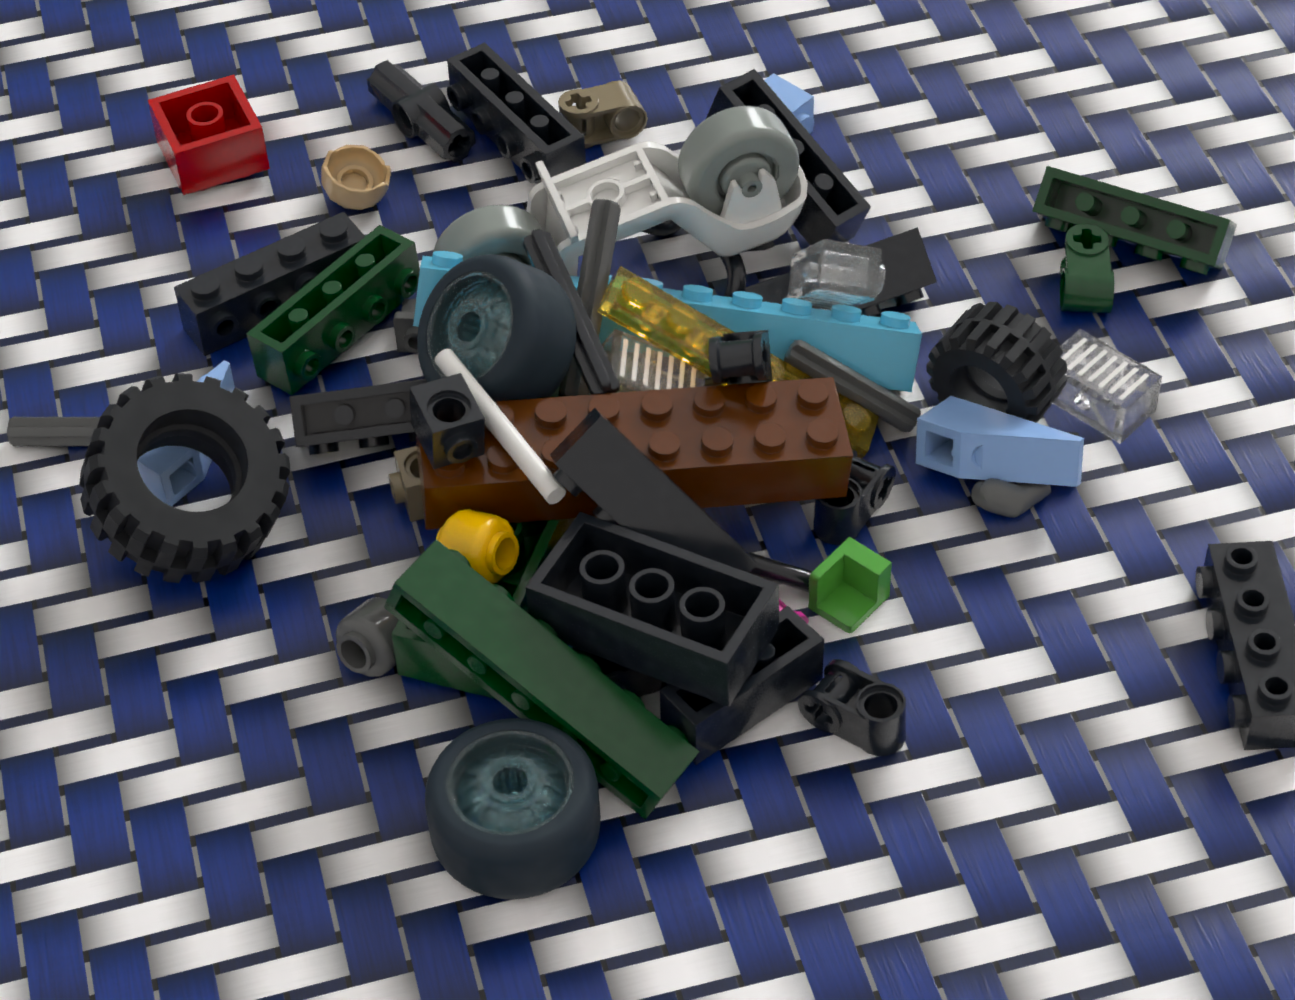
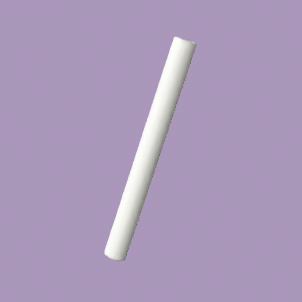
(504, 431)

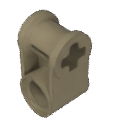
(604, 112)

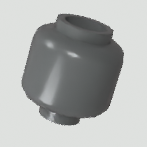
(366, 638)

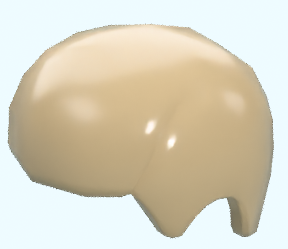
(355, 177)

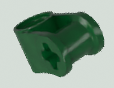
(1086, 271)

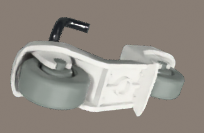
(728, 188)

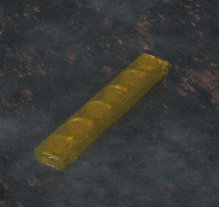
(686, 336)

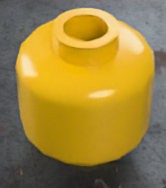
(483, 540)

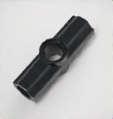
(421, 111)

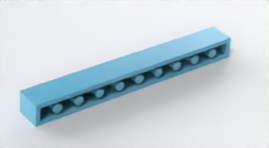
(875, 347)

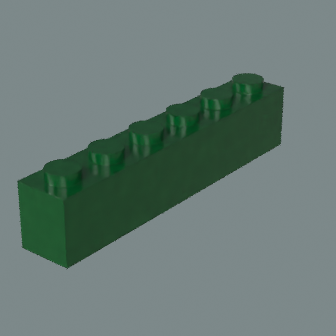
(539, 675)

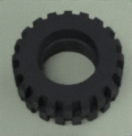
(196, 418)

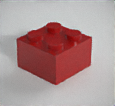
(209, 134)

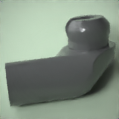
(1007, 498)

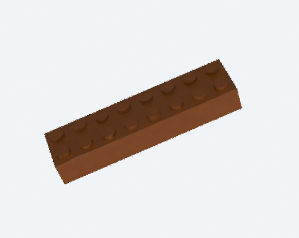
(710, 440)

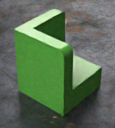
(849, 585)

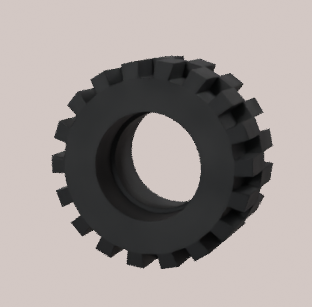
(998, 362)

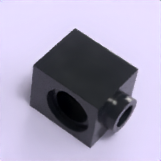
(447, 421)

